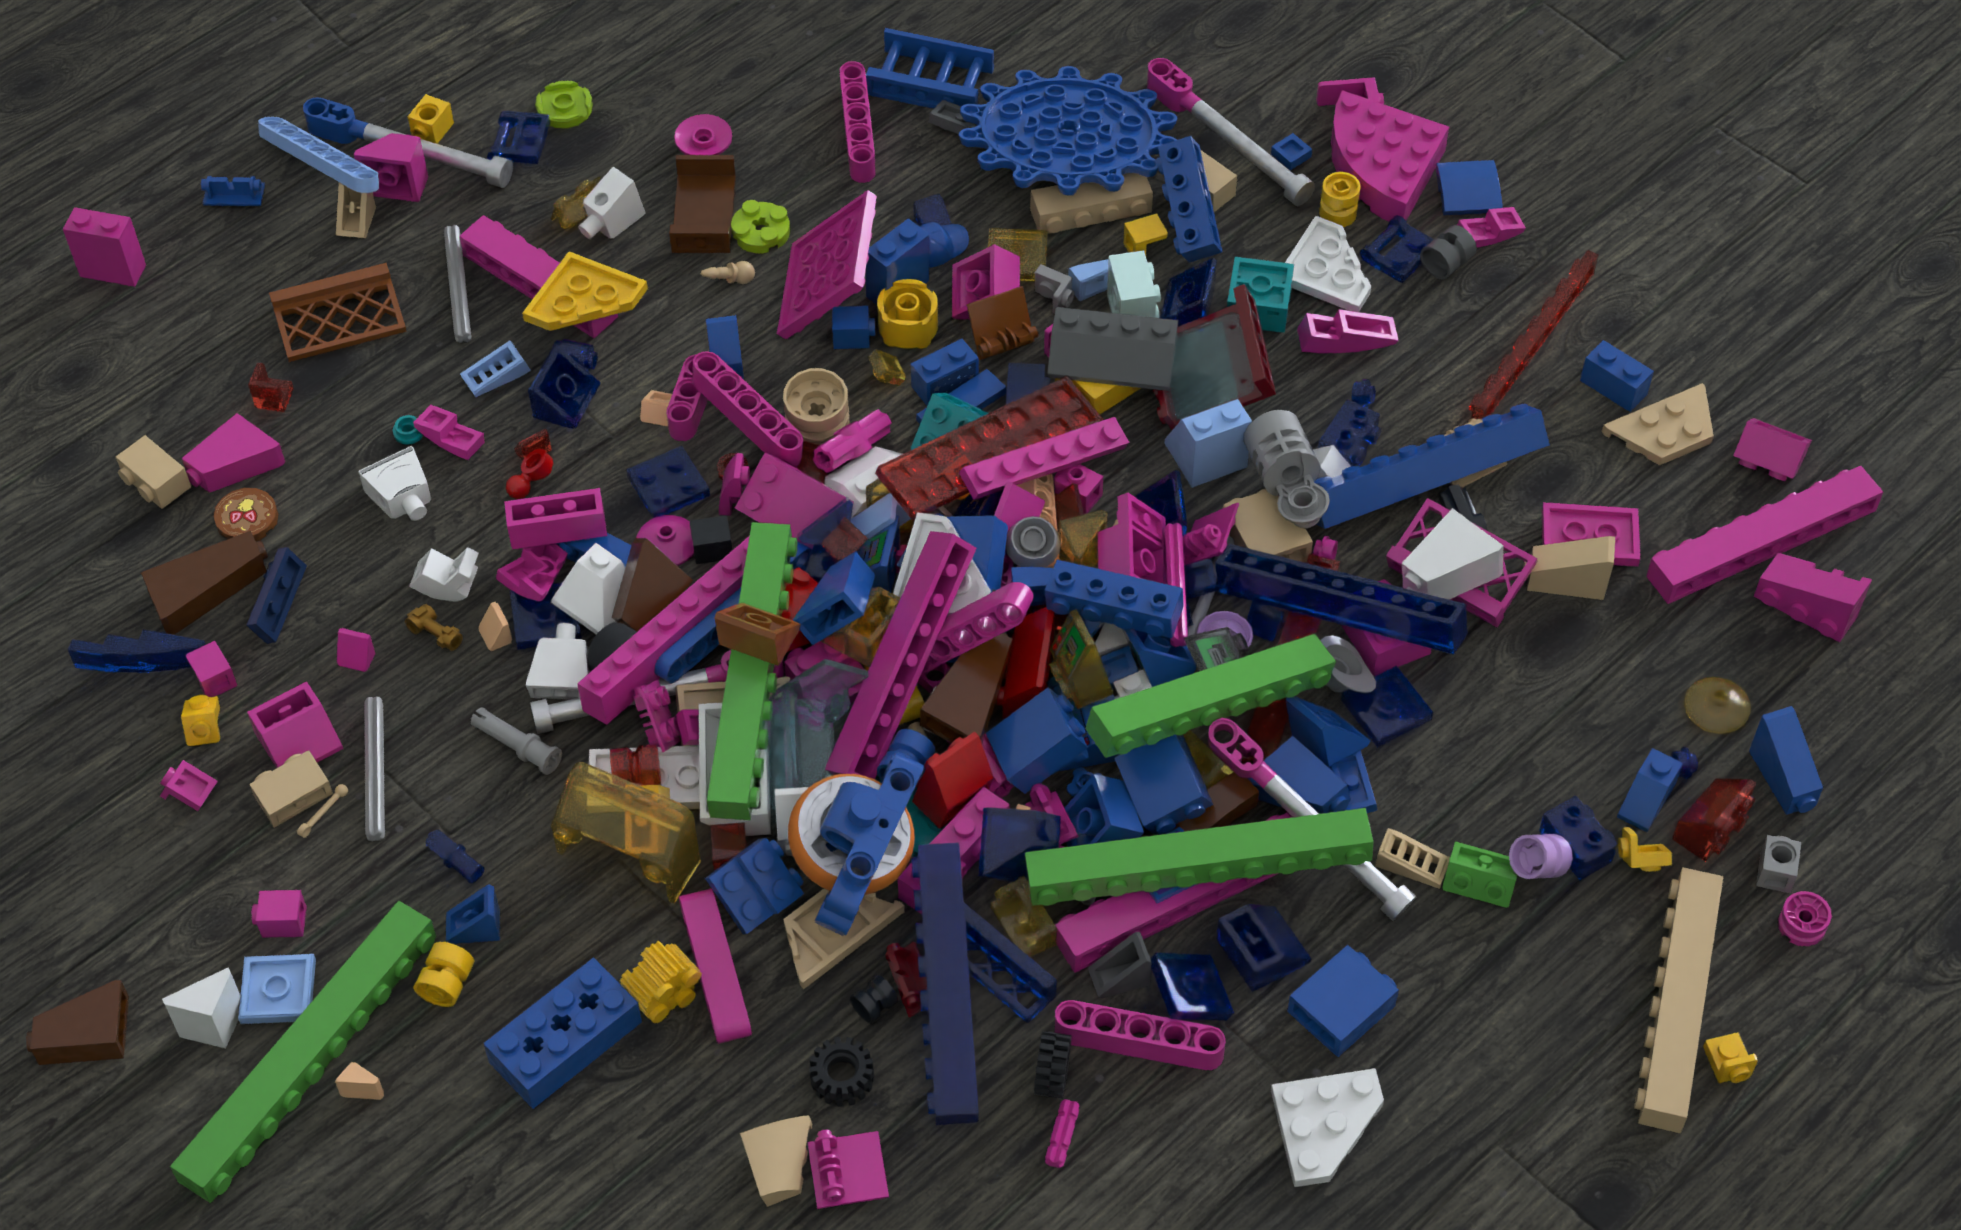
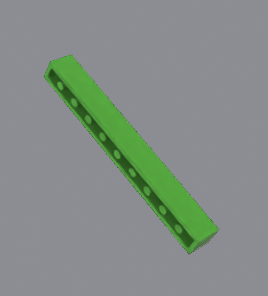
(750, 680)
(1199, 856)
(303, 1053)

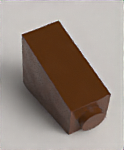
(647, 585)
(82, 1028)

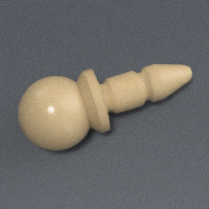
(741, 272)

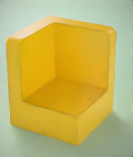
(1142, 232)

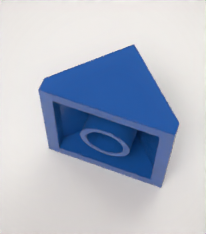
(1323, 731)

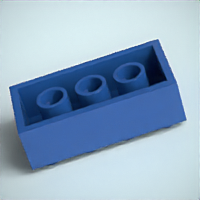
(563, 1032)

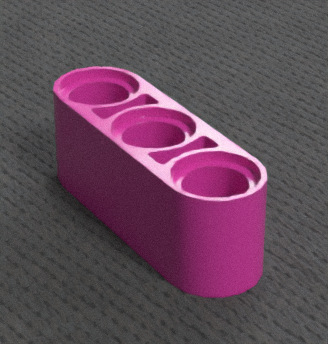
(685, 405)

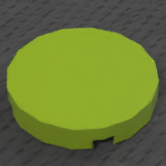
(565, 104)

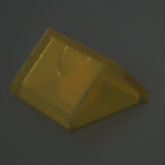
(1080, 538)

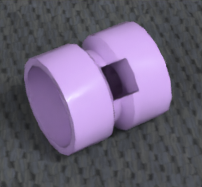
(1540, 856)

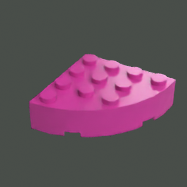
(1386, 152)

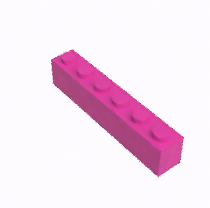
(516, 263)

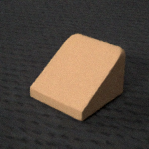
(655, 407)
(495, 628)
(359, 1083)

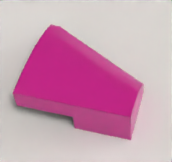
(533, 571)

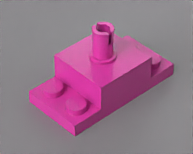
(1136, 543)

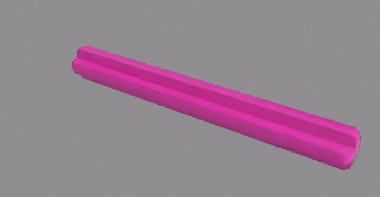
(1176, 576)

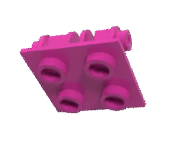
(1209, 535)
(656, 701)
(847, 1169)

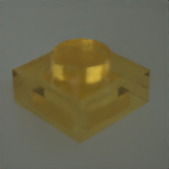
(886, 368)

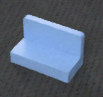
(879, 516)

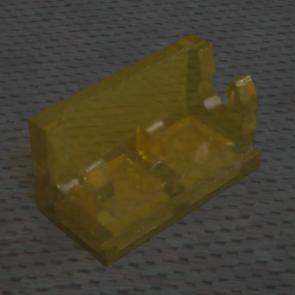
(1025, 924)

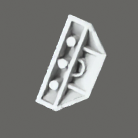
(856, 475)

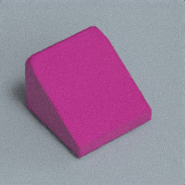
(354, 650)

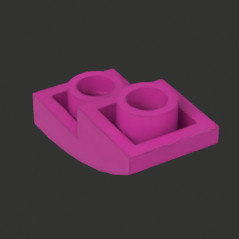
(732, 484)

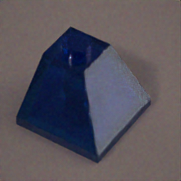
(1009, 835)

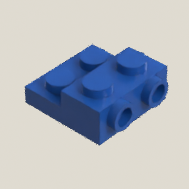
(756, 884)

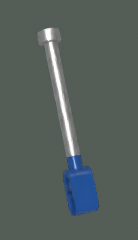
(338, 124)

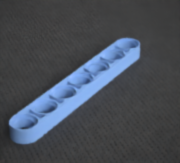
(319, 154)

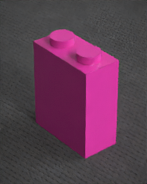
(104, 246)

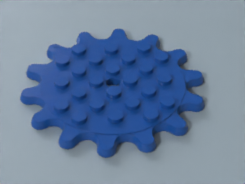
(1067, 130)

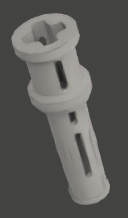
(527, 746)

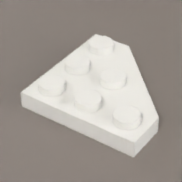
(1328, 266)
(973, 584)
(1324, 1120)

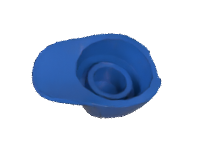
(945, 242)

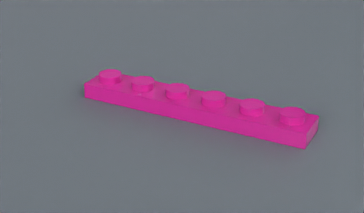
(1044, 457)

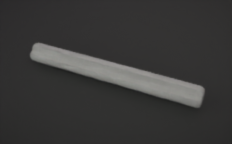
(457, 284)
(374, 769)

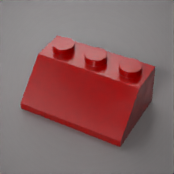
(1029, 661)

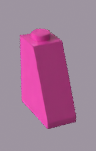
(232, 455)

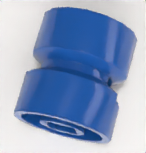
(910, 744)

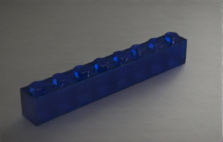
(1342, 598)
(947, 984)

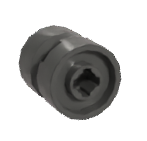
(1448, 252)

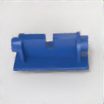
(236, 193)

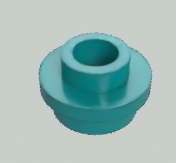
(404, 430)

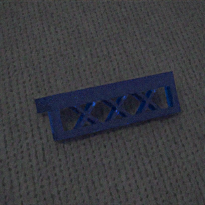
(1009, 959)

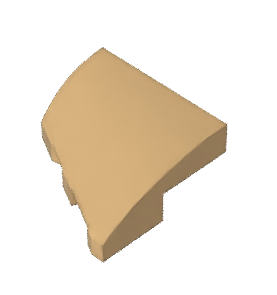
(777, 1157)

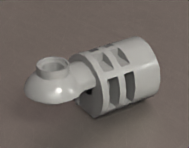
(1287, 466)

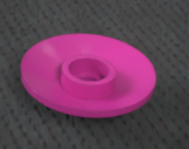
(703, 135)
(677, 545)

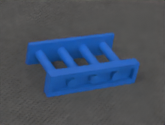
(923, 91)

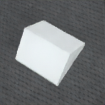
(206, 1009)

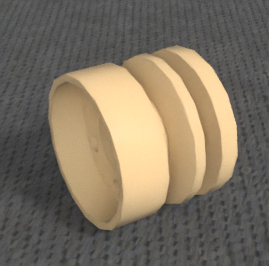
(816, 404)

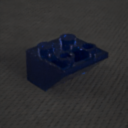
(1260, 944)

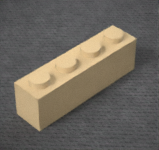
(1090, 204)

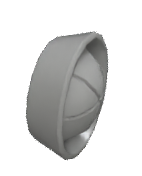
(1033, 542)

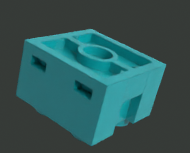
(1270, 287)

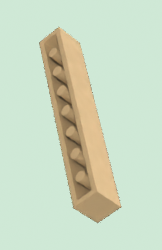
(1680, 1000)

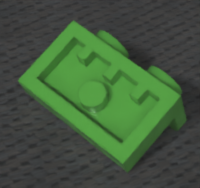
(1480, 875)

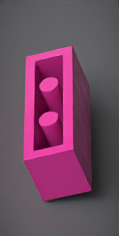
(555, 518)

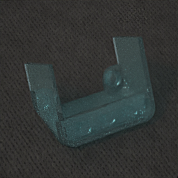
(804, 724)

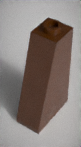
(203, 579)
(968, 691)

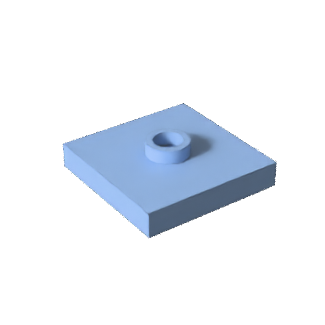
(276, 988)

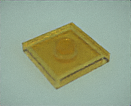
(1025, 243)

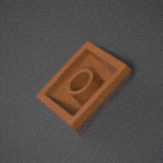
(755, 632)

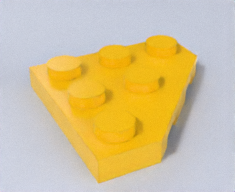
(583, 292)

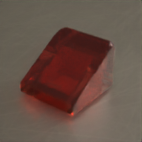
(537, 441)

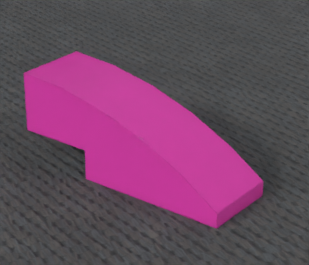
(1346, 332)

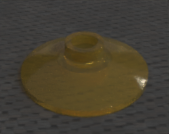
(1713, 714)

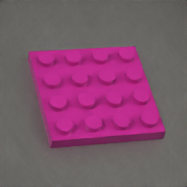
(827, 265)

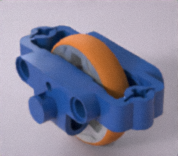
(854, 836)

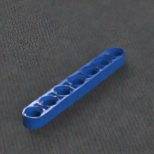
(703, 637)

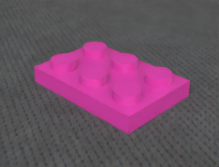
(1582, 522)

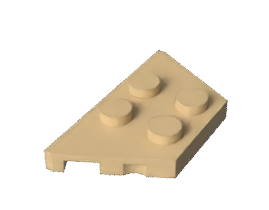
(1666, 427)
(820, 949)

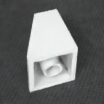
(1453, 559)

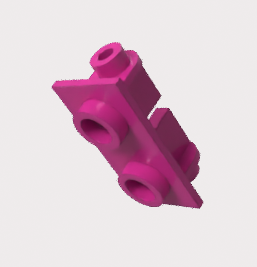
(1050, 803)

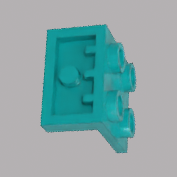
(943, 416)

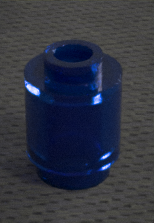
(581, 352)

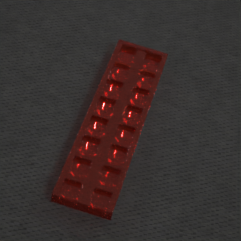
(930, 472)

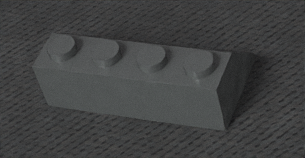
(1112, 348)

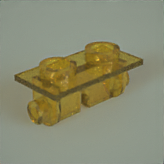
(570, 208)

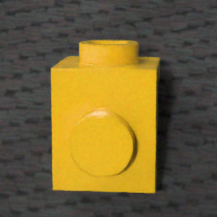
(200, 720)
(1642, 856)

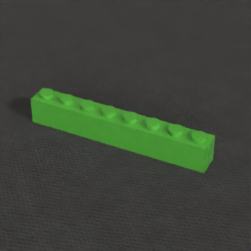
(1209, 695)

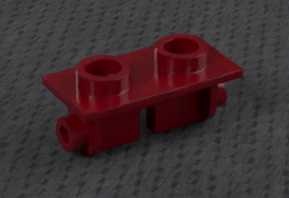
(905, 971)

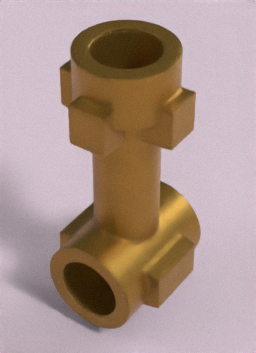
(425, 618)

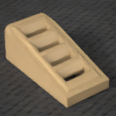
(1396, 863)

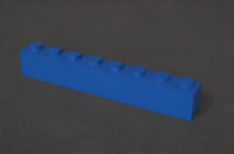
(1433, 463)

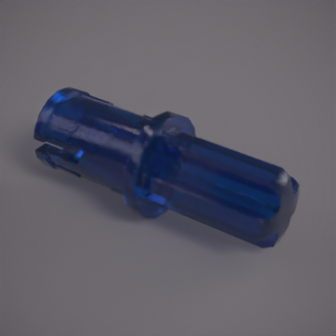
(454, 856)

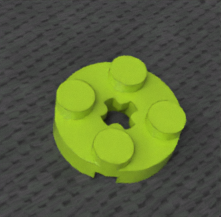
(760, 213)

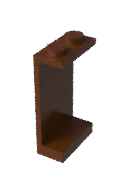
(703, 204)

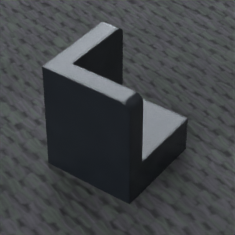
(710, 539)

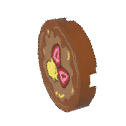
(246, 511)

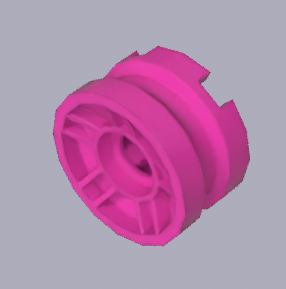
(1812, 910)

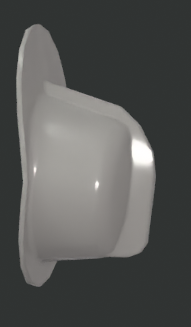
(1349, 667)

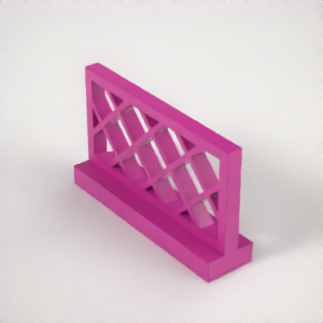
(1476, 601)

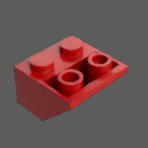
(952, 779)

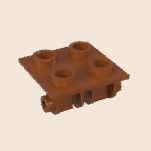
(1001, 323)

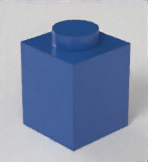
(852, 327)

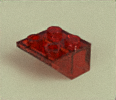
(1714, 816)

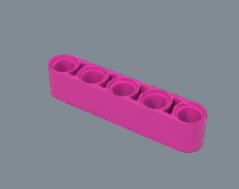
(857, 122)
(746, 408)
(980, 622)
(716, 965)
(1157, 1032)

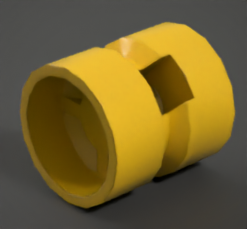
(1340, 198)
(443, 977)

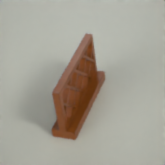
(332, 293)

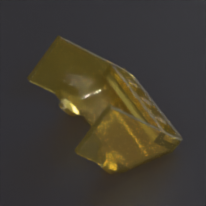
(630, 821)

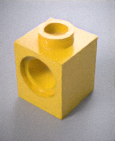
(430, 119)

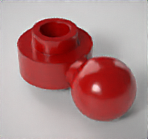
(534, 467)

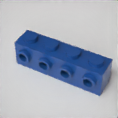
(1189, 199)
(1114, 598)

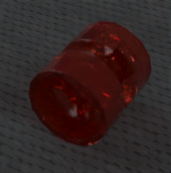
(637, 766)

